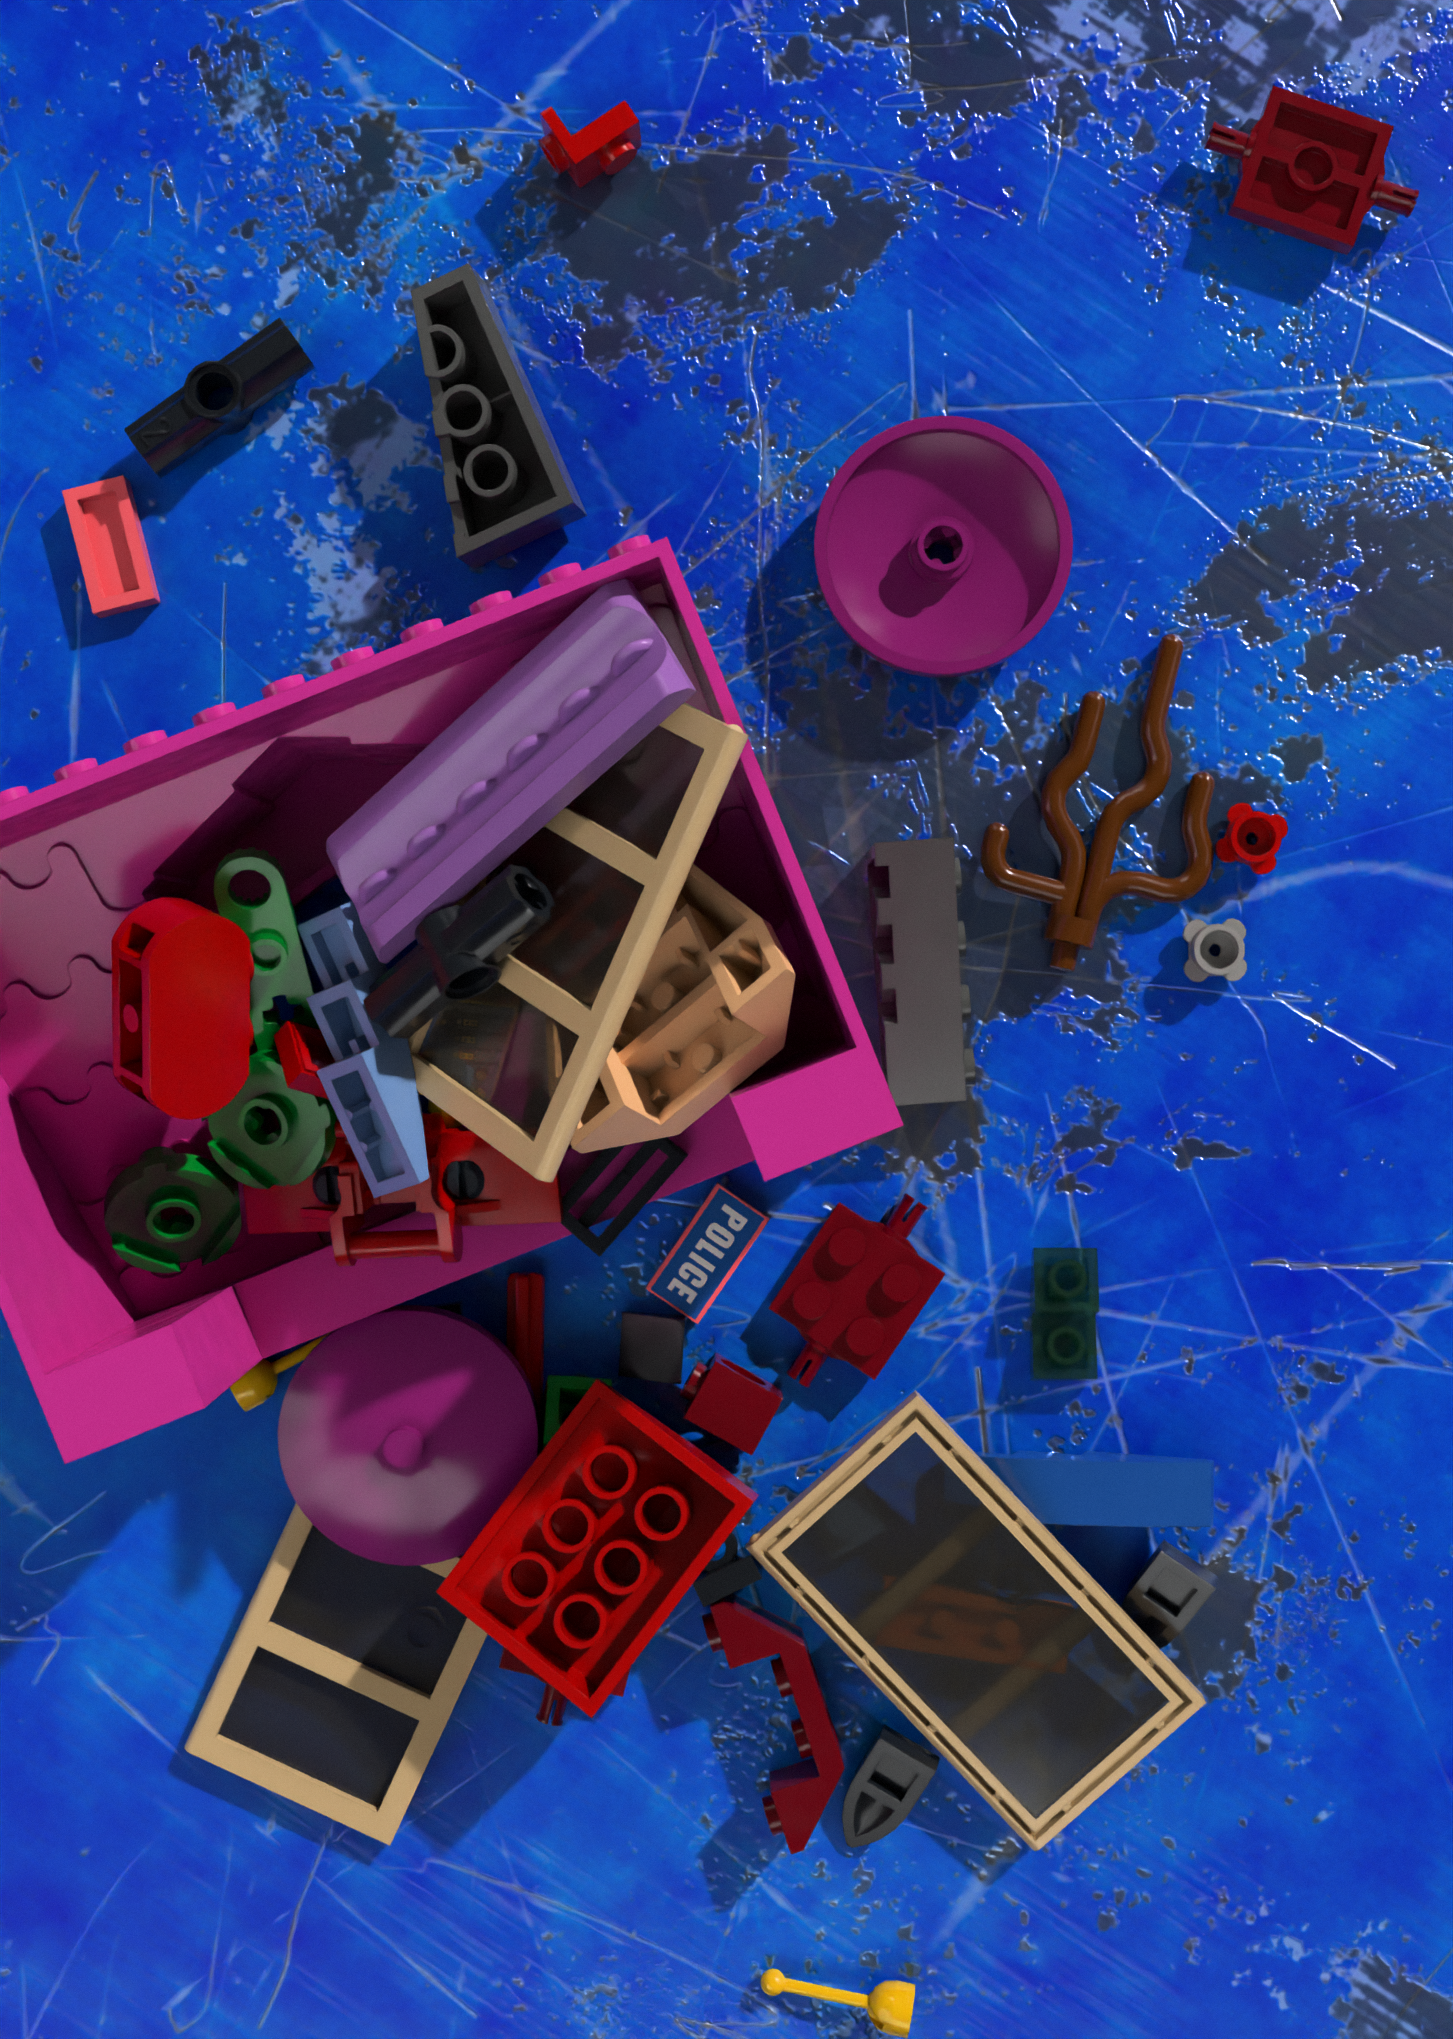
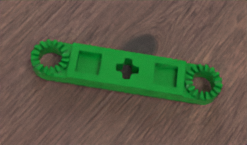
(274, 943)

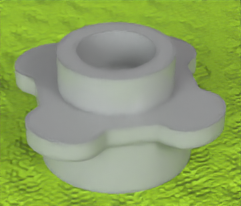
(1228, 937)

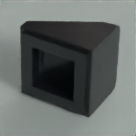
(652, 1346)

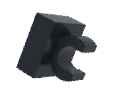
(727, 1572)

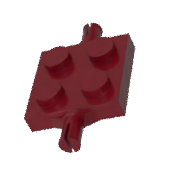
(1310, 170)
(857, 1290)

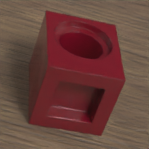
(730, 1402)

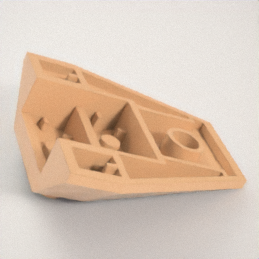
(698, 1023)

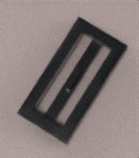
(580, 1226)

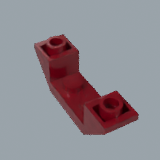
(805, 1787)

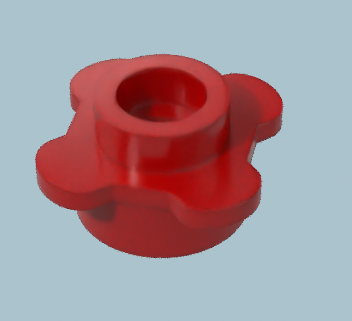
(1269, 834)

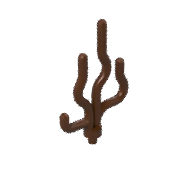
(1086, 889)

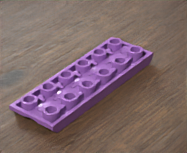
(508, 765)

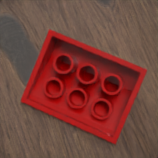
(596, 1545)

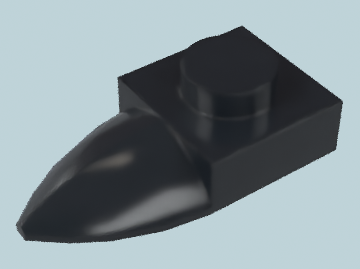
(1167, 1593)
(885, 1787)

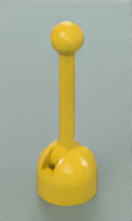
(261, 1380)
(887, 2005)

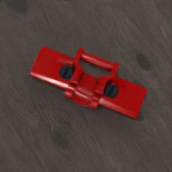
(465, 1187)

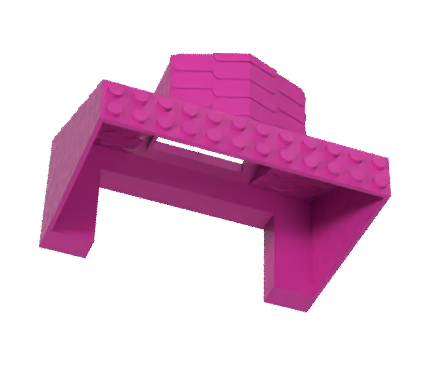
(141, 1347)

